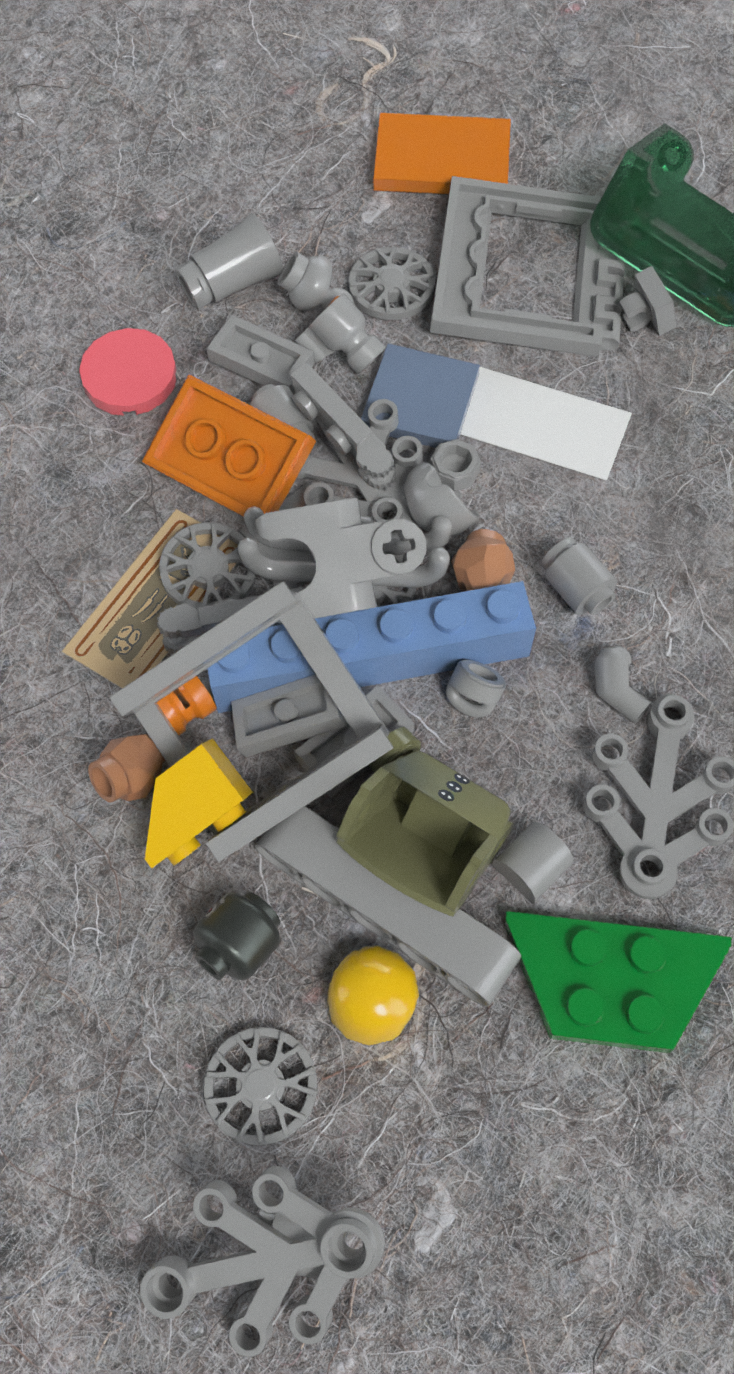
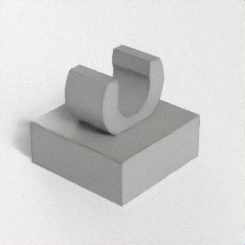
(649, 304)

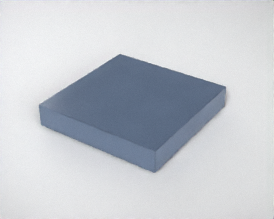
(428, 393)

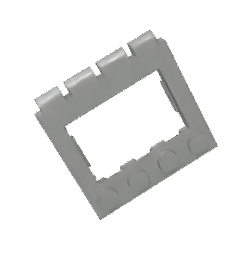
(463, 263)

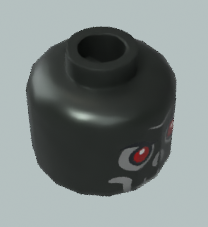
(236, 936)

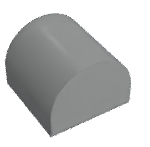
(534, 861)

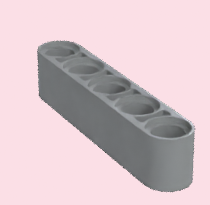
(449, 947)

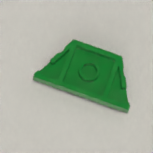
(615, 979)

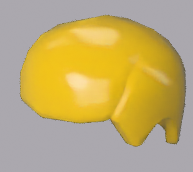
(372, 995)

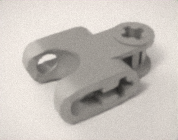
(344, 552)

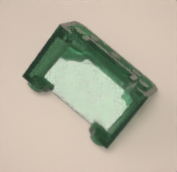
(665, 223)

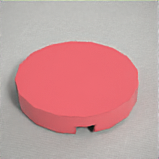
(128, 371)

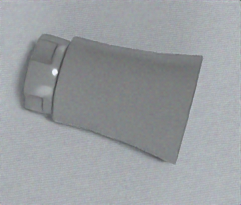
(230, 263)

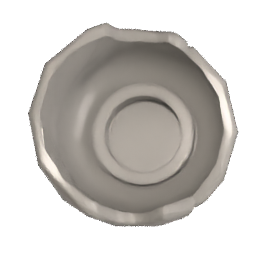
(431, 498)

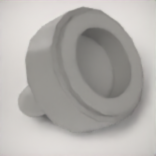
(477, 683)

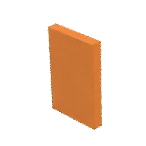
(426, 150)
(228, 449)

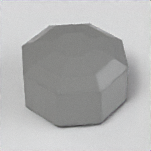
(456, 464)

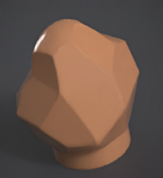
(483, 561)
(126, 768)

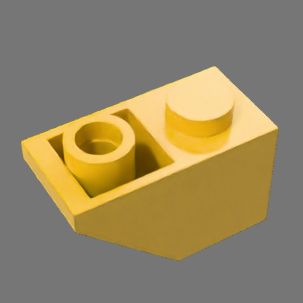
(189, 798)

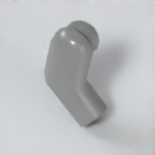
(613, 686)

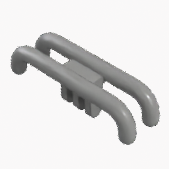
(305, 570)

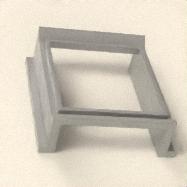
(269, 608)

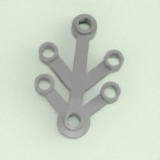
(348, 474)
(657, 802)
(271, 1258)

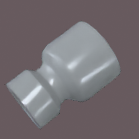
(341, 329)

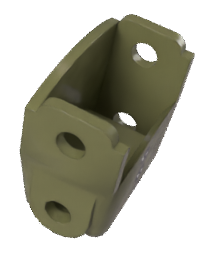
(425, 830)

